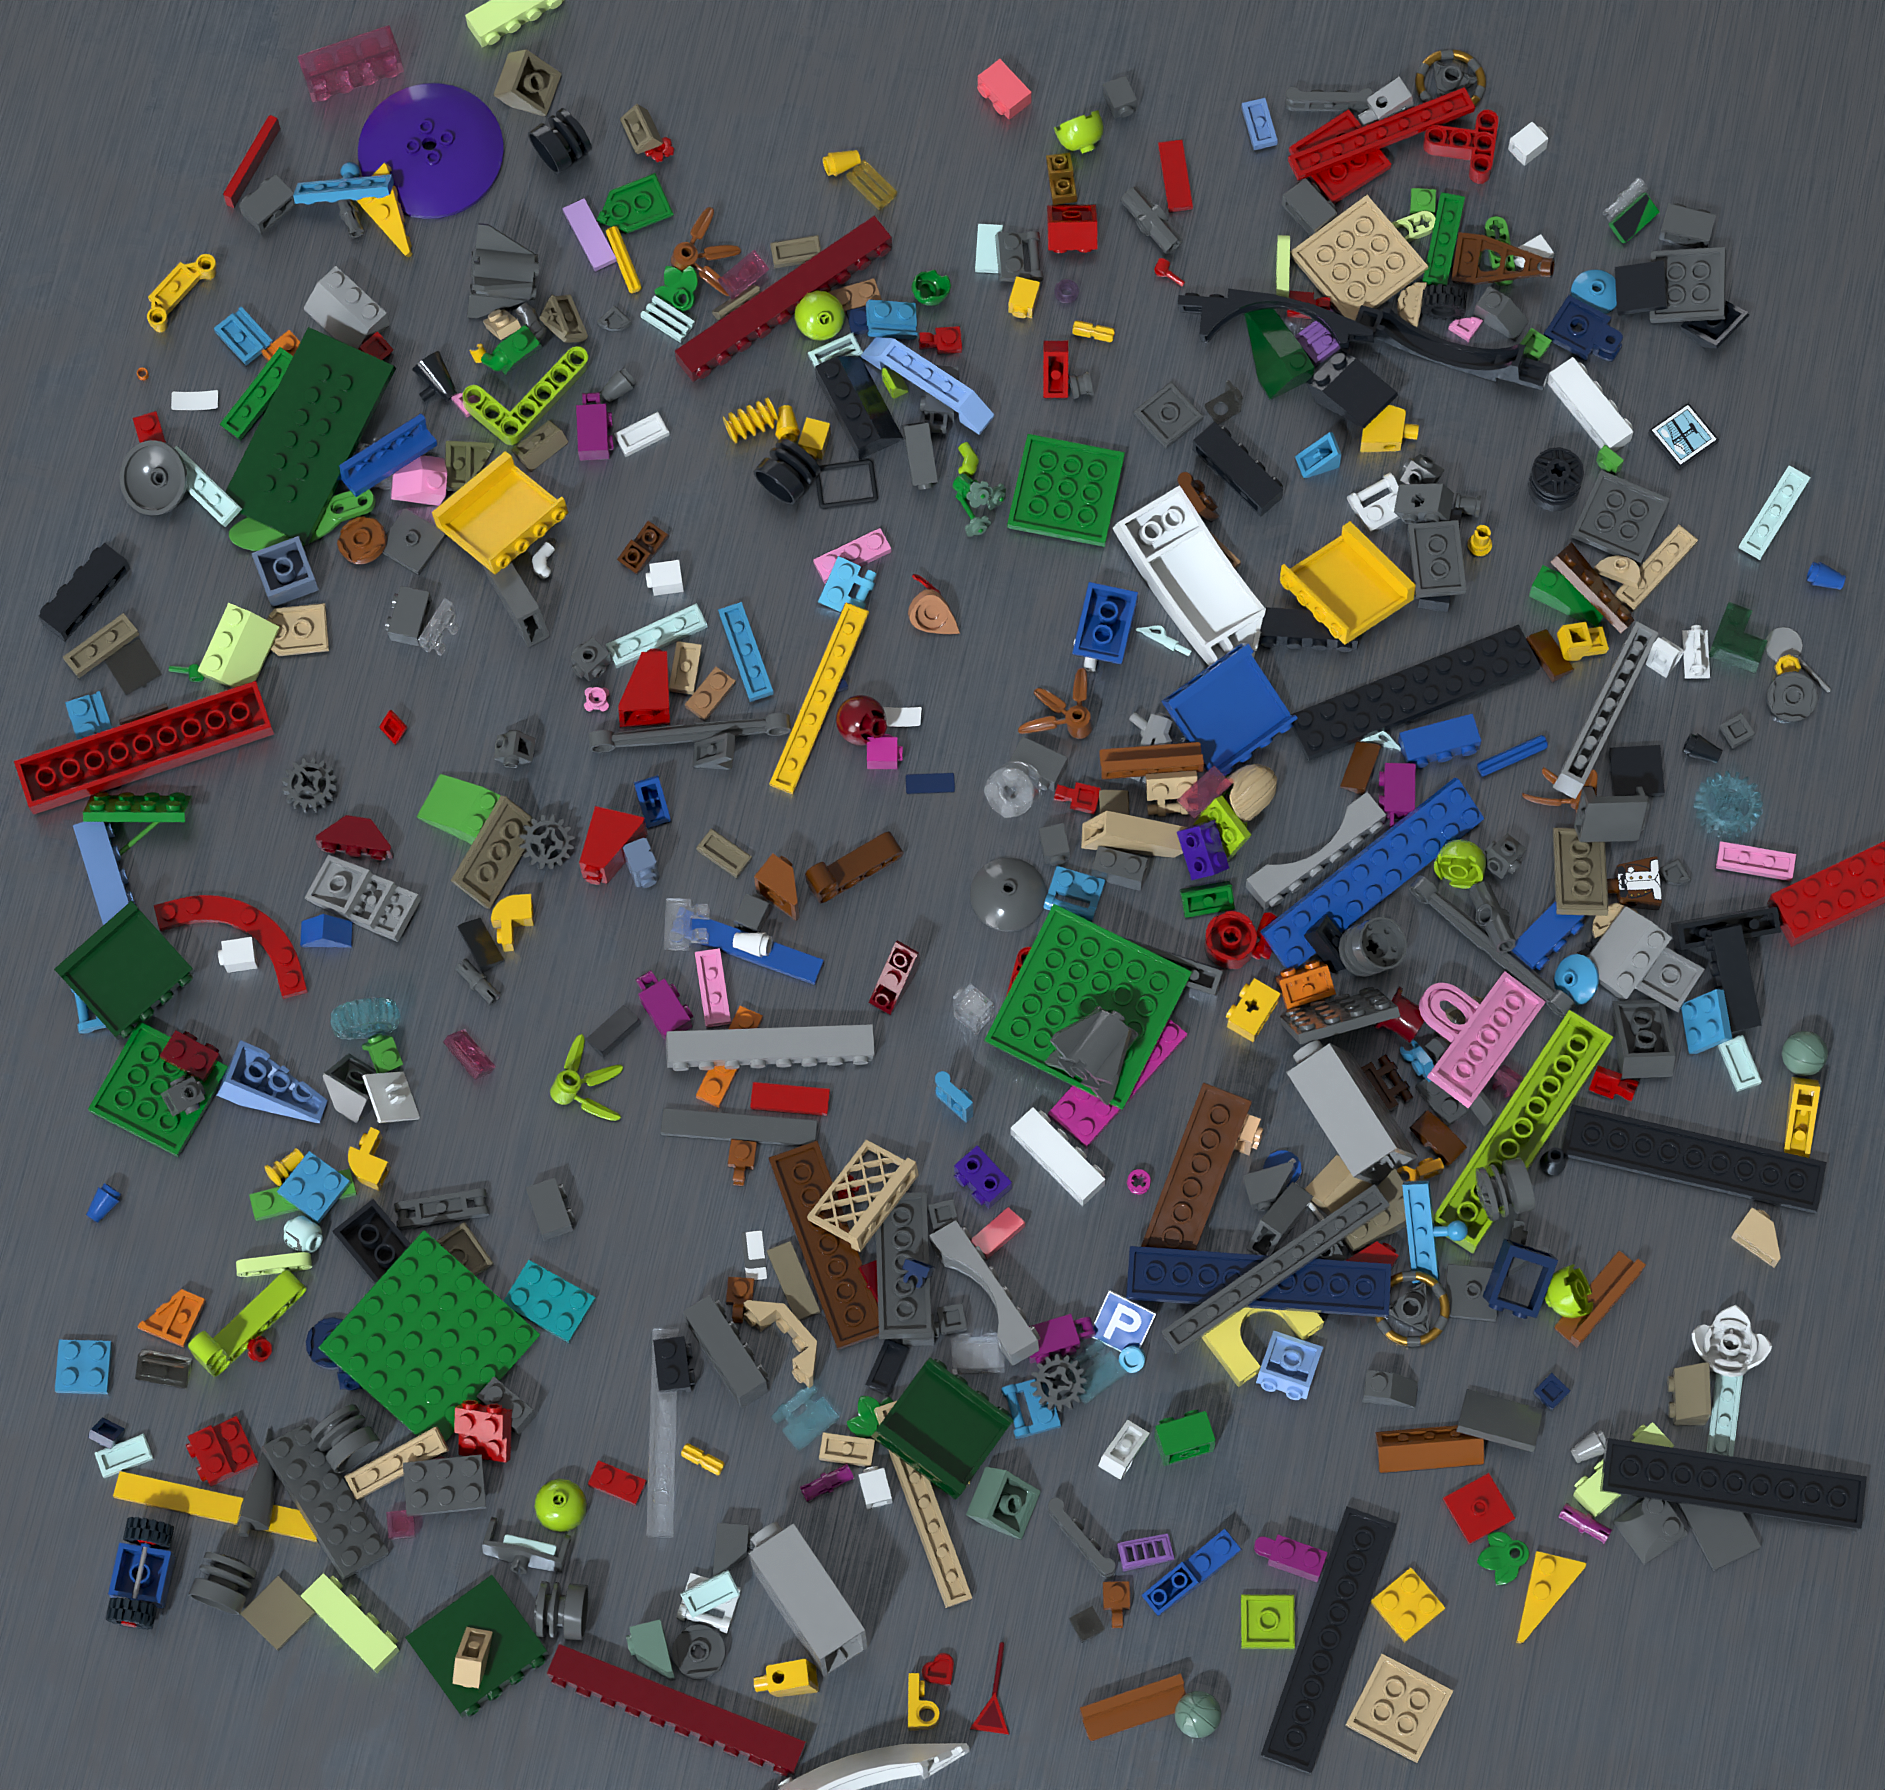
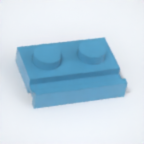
(891, 319)
(243, 336)
(88, 715)

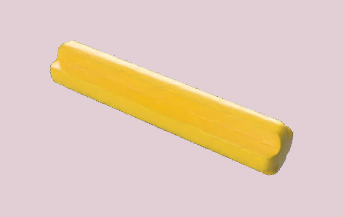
(623, 259)

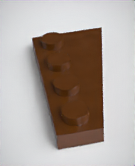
(1592, 587)

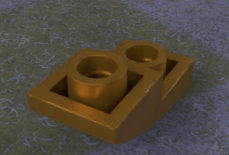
(1061, 178)

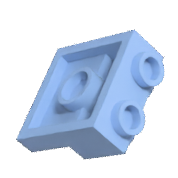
(1289, 1365)

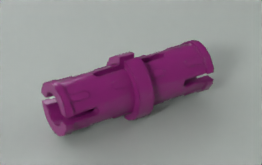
(826, 1482)
(1585, 1523)

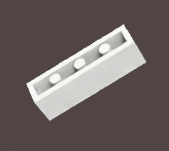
(1589, 405)
(1057, 1156)

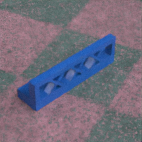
(386, 456)

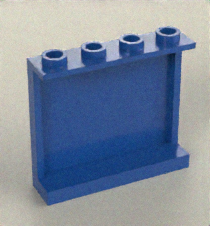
(1229, 710)

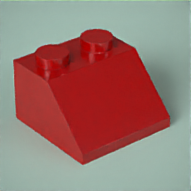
(1072, 228)

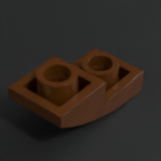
(643, 548)
(1438, 1136)

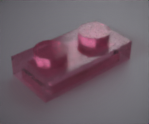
(743, 274)
(1203, 792)
(469, 1054)

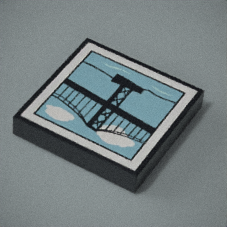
(1683, 436)

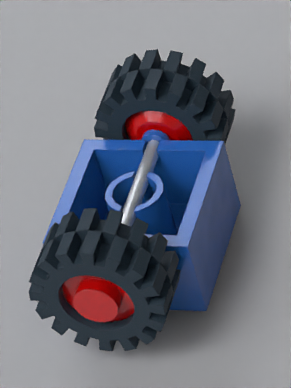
(141, 1573)

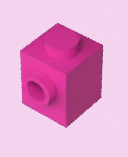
(883, 752)

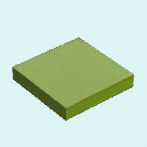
(1267, 1622)

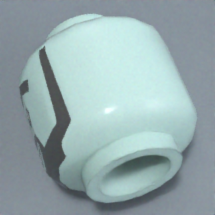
(302, 1234)

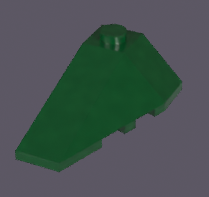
(1276, 353)

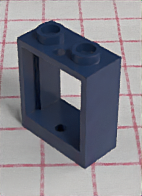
(1507, 1251)

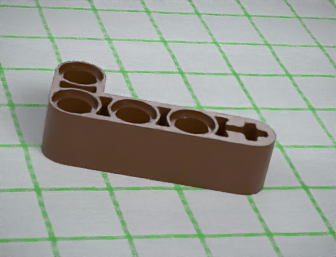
(852, 868)

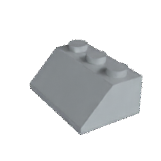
(345, 309)
(1627, 952)

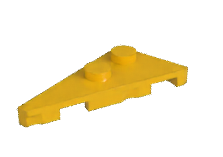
(388, 214)
(1548, 1582)

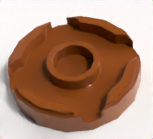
(362, 540)

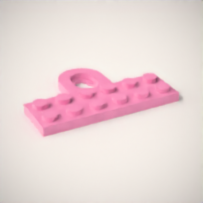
(1485, 1037)

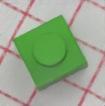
(1422, 200)
(1536, 344)
(1609, 460)

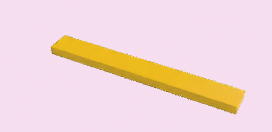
(819, 698)
(204, 1504)

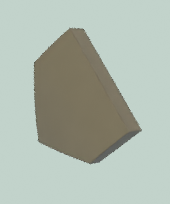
(563, 319)

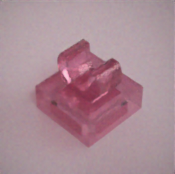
(1508, 1078)

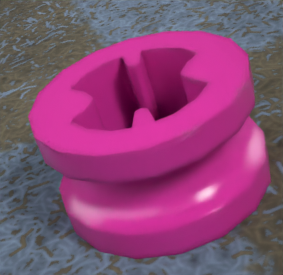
(1139, 1189)

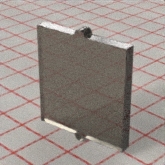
(132, 667)

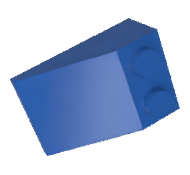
(1105, 623)

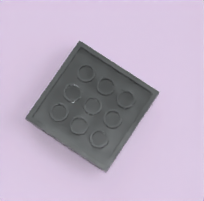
(1339, 1015)

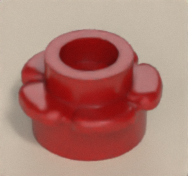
(264, 1353)

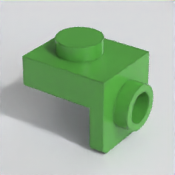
(383, 1052)

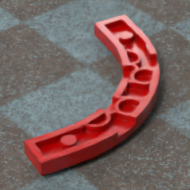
(246, 919)

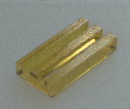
(858, 170)

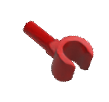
(1161, 270)

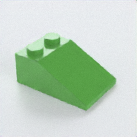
(458, 807)

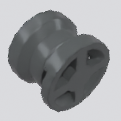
(1080, 385)

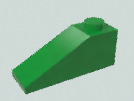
(1557, 592)

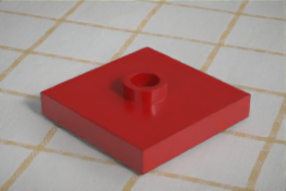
(1478, 1508)

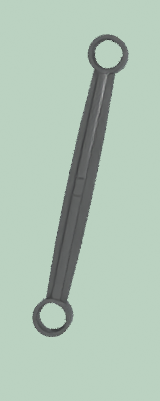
(606, 740)
(1555, 999)

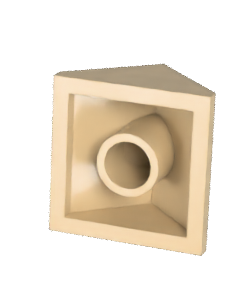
(1335, 1186)

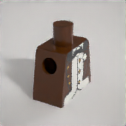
(1637, 884)

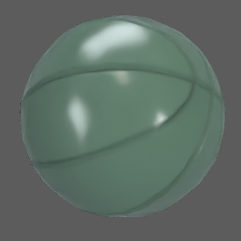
(1804, 1053)
(1198, 1714)

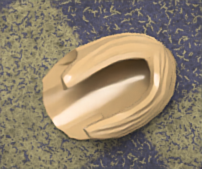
(1252, 790)

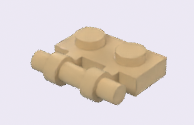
(1168, 786)

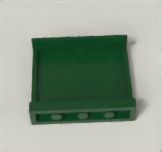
(125, 971)
(943, 1427)
(511, 1652)

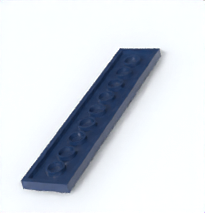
(1316, 1287)

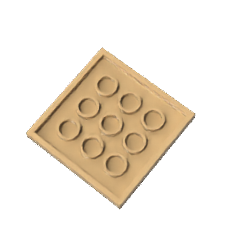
(1358, 259)

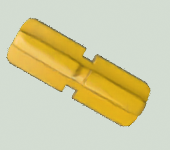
(1099, 332)
(707, 1461)

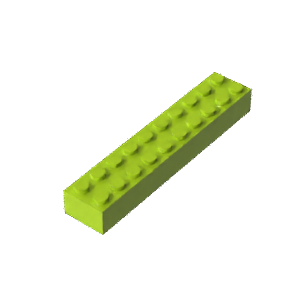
(1527, 1119)

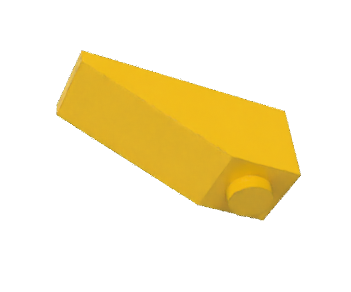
(1801, 1116)

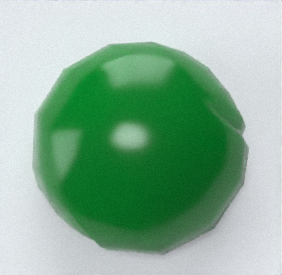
(931, 287)

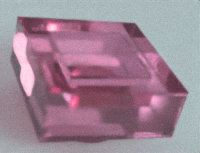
(400, 1525)

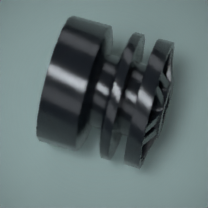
(563, 138)
(786, 471)
(1548, 489)

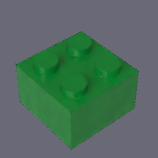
(1184, 1437)

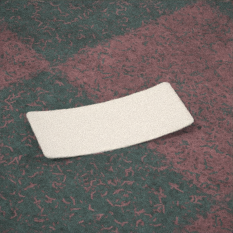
(194, 400)
(903, 716)

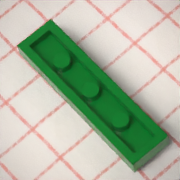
(1443, 239)
(257, 396)

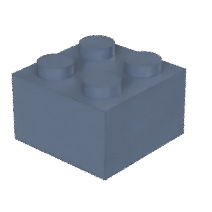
(285, 571)

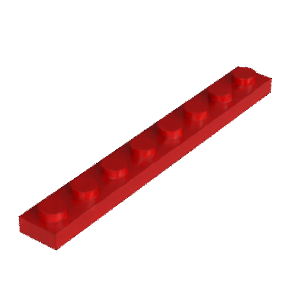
(1381, 133)

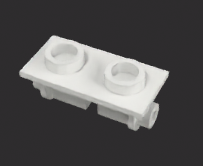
(1696, 653)

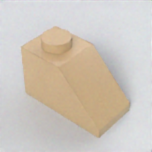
(1758, 1236)
(472, 1657)

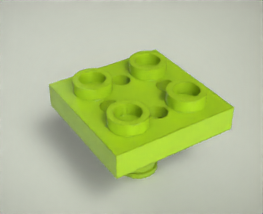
(1231, 829)

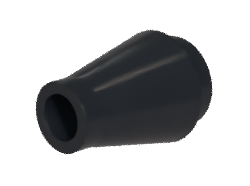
(1701, 748)
(1552, 1166)

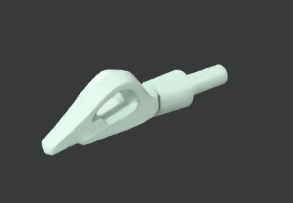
(1161, 638)
(1374, 739)

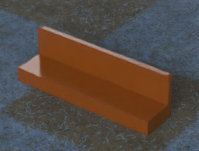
(1150, 760)
(1606, 1291)
(1427, 1449)
(1132, 1707)

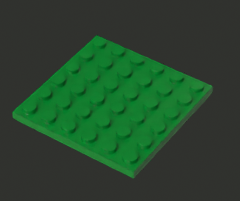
(1071, 973)
(428, 1338)

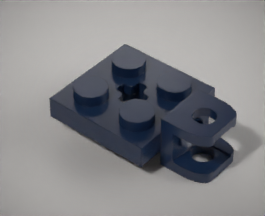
(1596, 332)

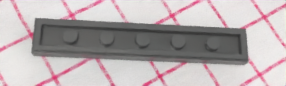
(738, 1127)

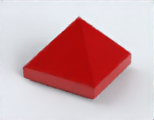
(393, 727)

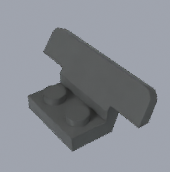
(1442, 1103)

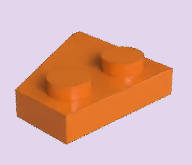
(175, 1319)

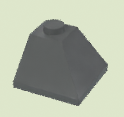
(348, 1087)

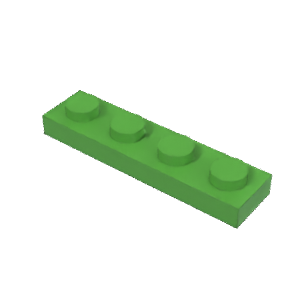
(271, 1204)

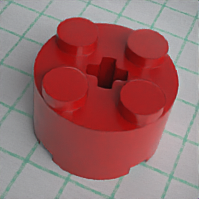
(1233, 954)

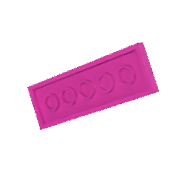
(1088, 1116)

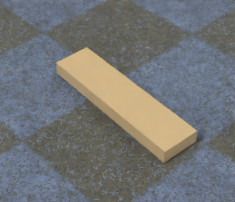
(1657, 567)
(390, 1466)

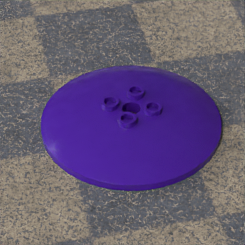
(456, 170)

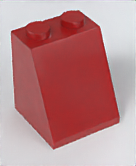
(647, 692)
(605, 841)

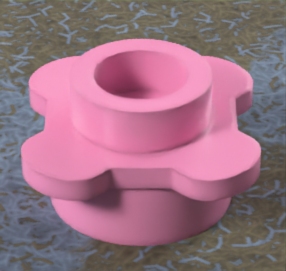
(596, 692)

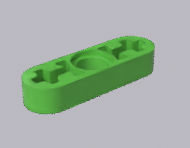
(1503, 237)

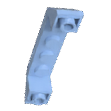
(931, 379)

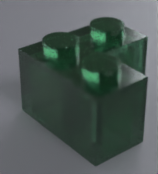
(1734, 645)

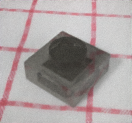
(1086, 1624)

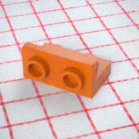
(1305, 984)

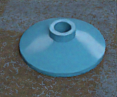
(1603, 300)
(1584, 978)

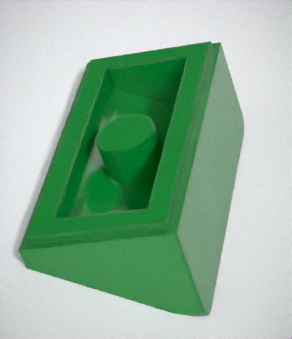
(1207, 899)

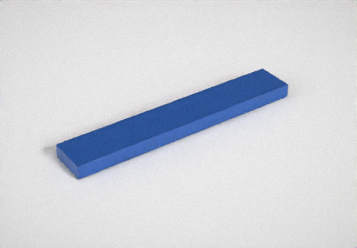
(781, 958)

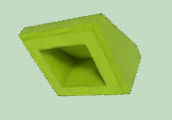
(894, 383)

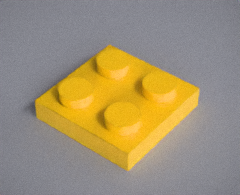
(1407, 1605)

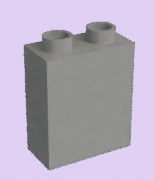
(1350, 1111)
(806, 1597)

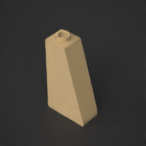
(1131, 835)

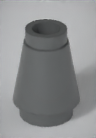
(618, 385)

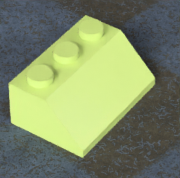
(238, 647)

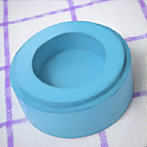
(1132, 1358)

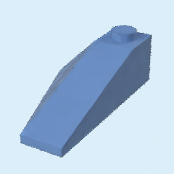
(263, 1085)

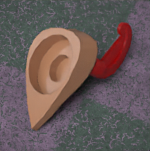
(931, 611)

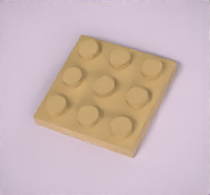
(1399, 1708)

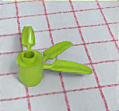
(568, 1082)

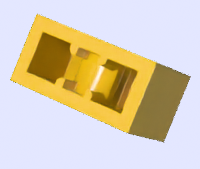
(1247, 1023)

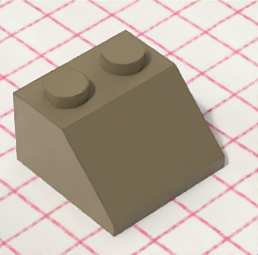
(527, 83)
(1690, 1395)

